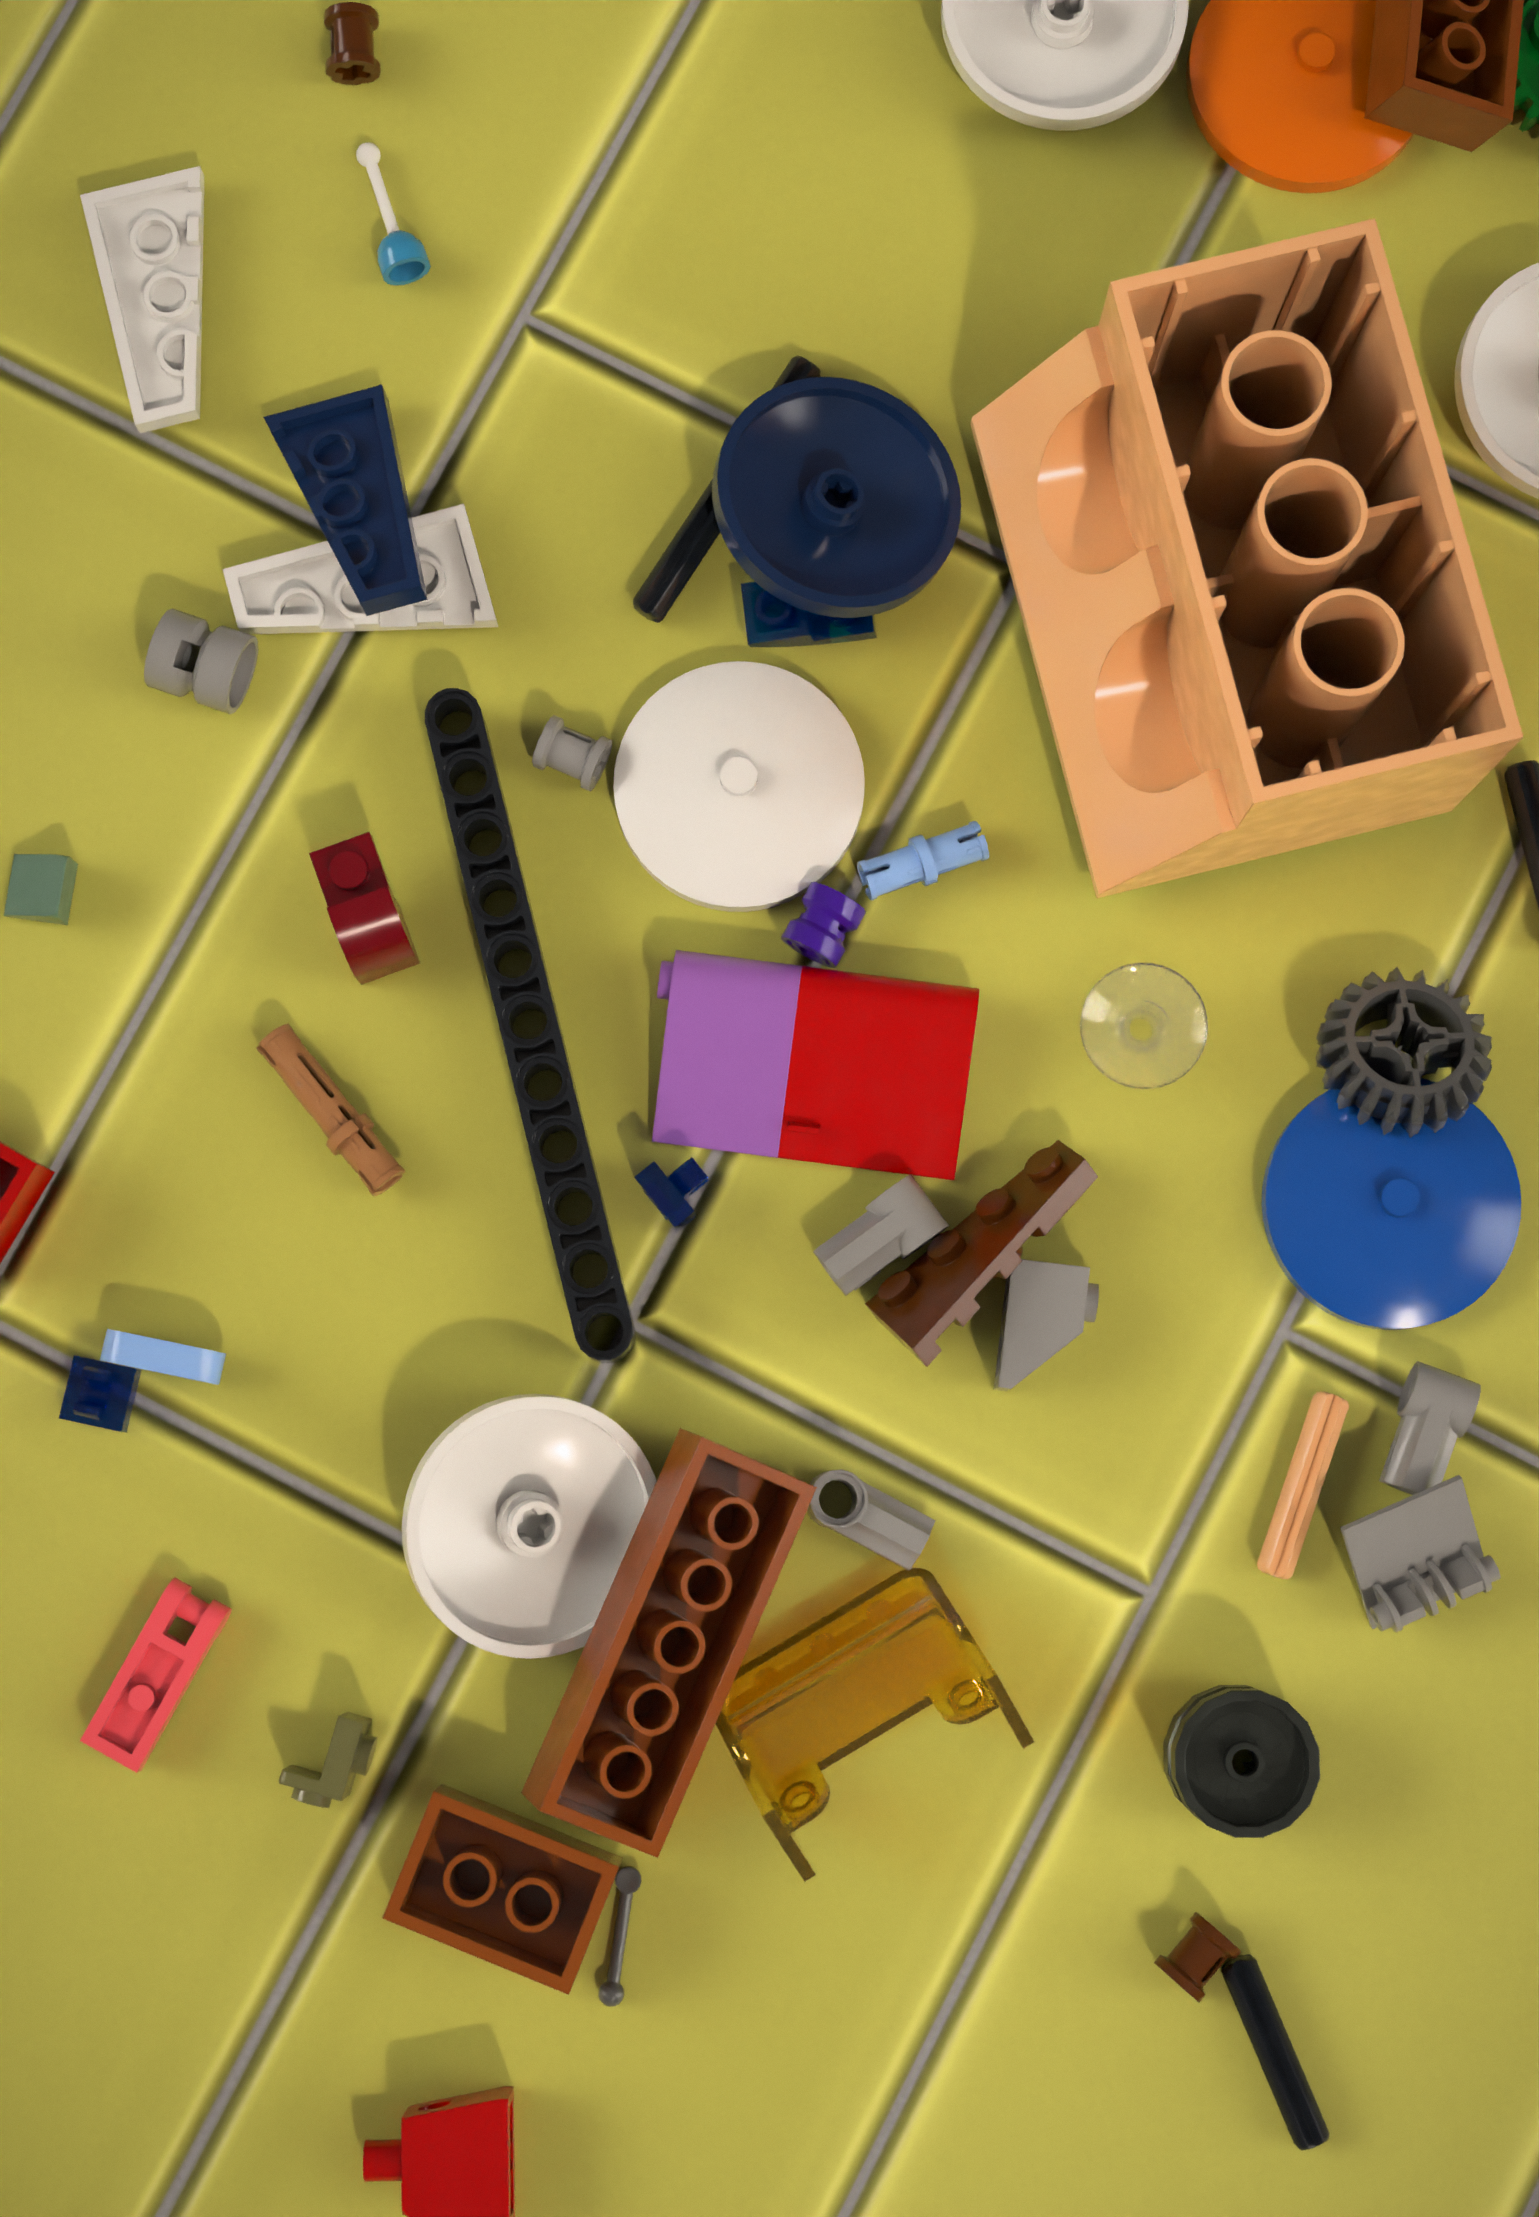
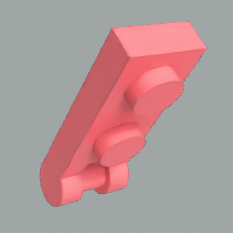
(154, 1677)

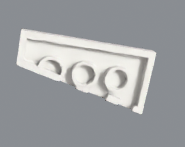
(152, 281)
(311, 594)

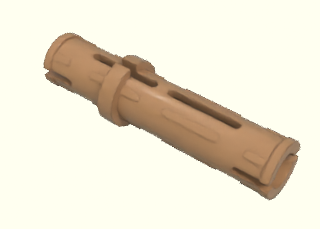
(345, 1128)

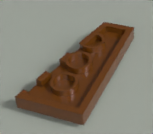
(986, 1245)

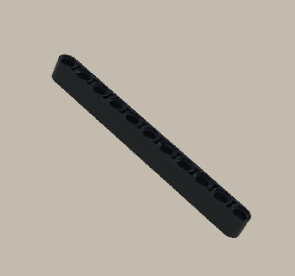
(513, 996)

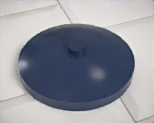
(836, 497)

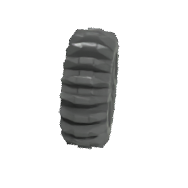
(1382, 1077)

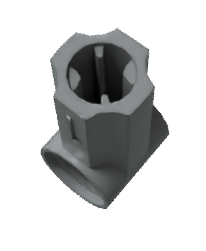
(891, 1228)
(1433, 1413)
(874, 1520)

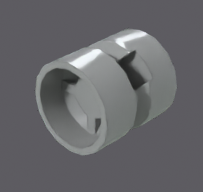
(221, 668)

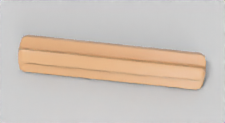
(1302, 1485)

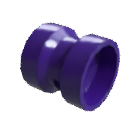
(822, 926)

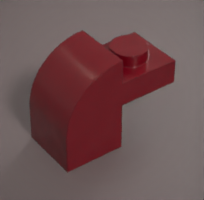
(364, 909)

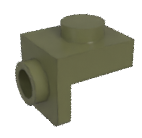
(348, 1754)

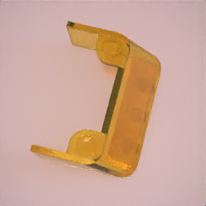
(845, 1687)

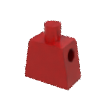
(451, 2156)

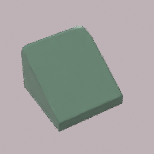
(41, 888)

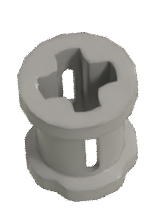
(572, 753)

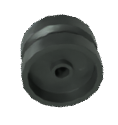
(1274, 1784)

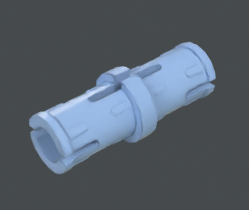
(923, 860)

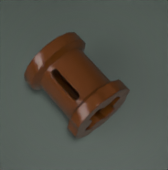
(352, 43)
(1197, 1956)

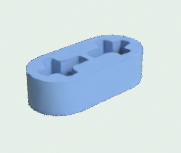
(162, 1356)

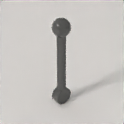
(627, 1881)

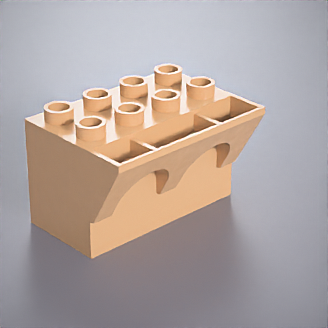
(1245, 565)

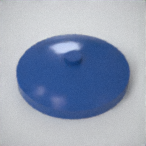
(1390, 1222)

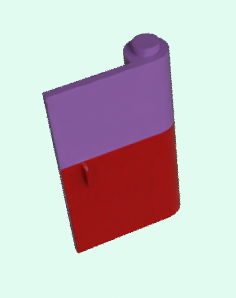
(814, 1064)

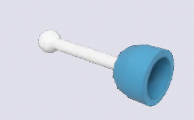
(400, 254)

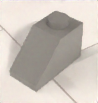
(1040, 1316)

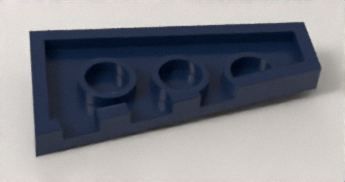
(356, 488)

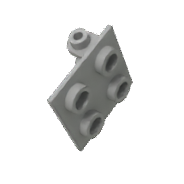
(1417, 1555)

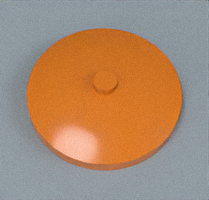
(1287, 92)

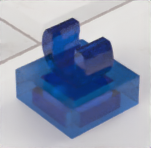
(671, 1192)
(100, 1394)

